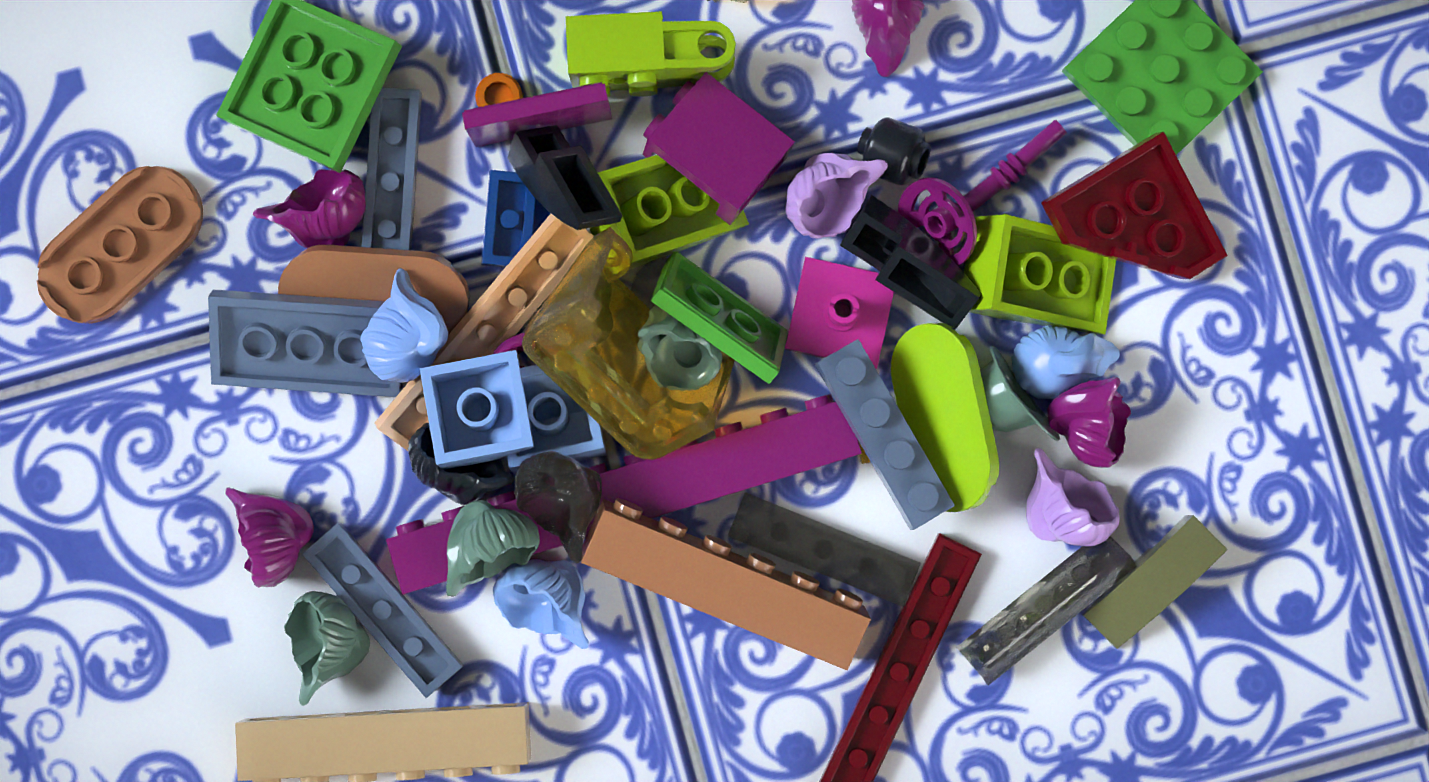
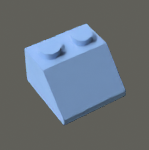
(476, 409)
(556, 421)

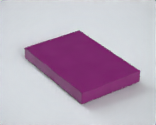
(562, 108)

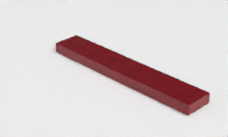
(902, 662)

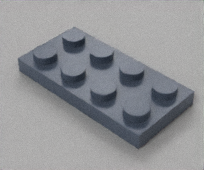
(292, 343)

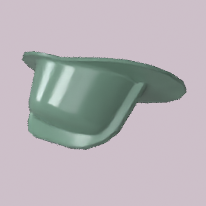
(1007, 402)

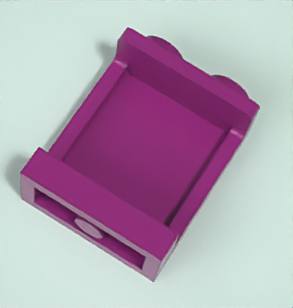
(718, 144)

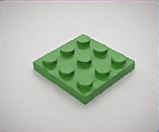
(1162, 71)
(309, 81)

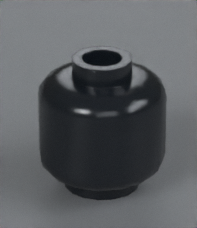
(899, 146)

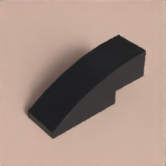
(562, 178)
(910, 263)

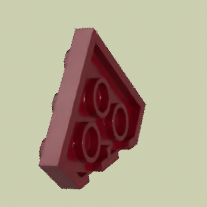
(1138, 213)

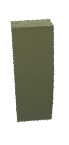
(1156, 581)

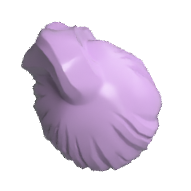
(830, 193)
(1069, 506)

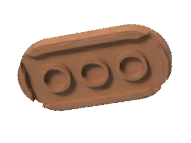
(119, 244)
(369, 275)

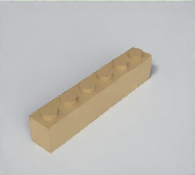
(384, 742)

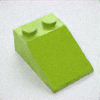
(661, 210)
(1036, 278)

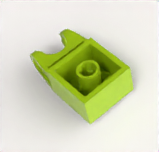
(644, 52)

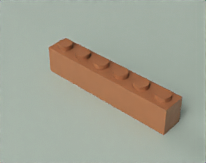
(725, 583)

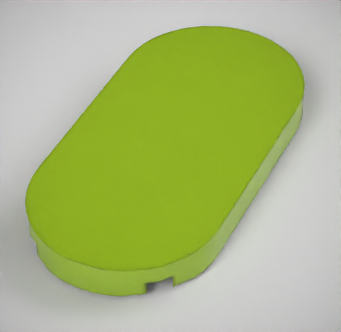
(947, 410)

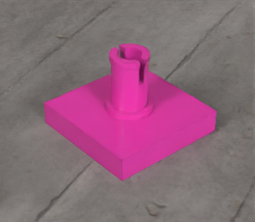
(836, 308)

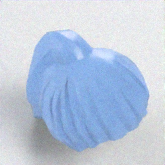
(403, 333)
(1059, 359)
(543, 598)

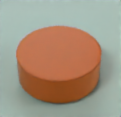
(497, 89)

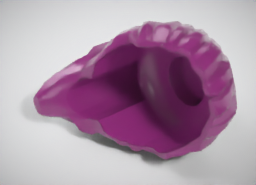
(887, 29)
(321, 209)
(1092, 421)
(271, 533)

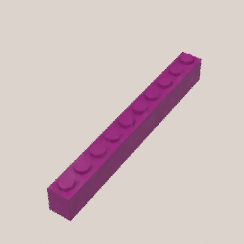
(667, 484)

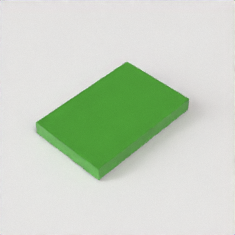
(720, 316)

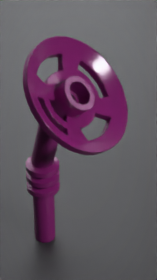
(960, 215)

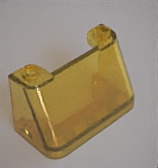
(589, 348)

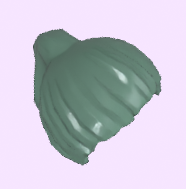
(676, 353)
(487, 542)
(324, 640)

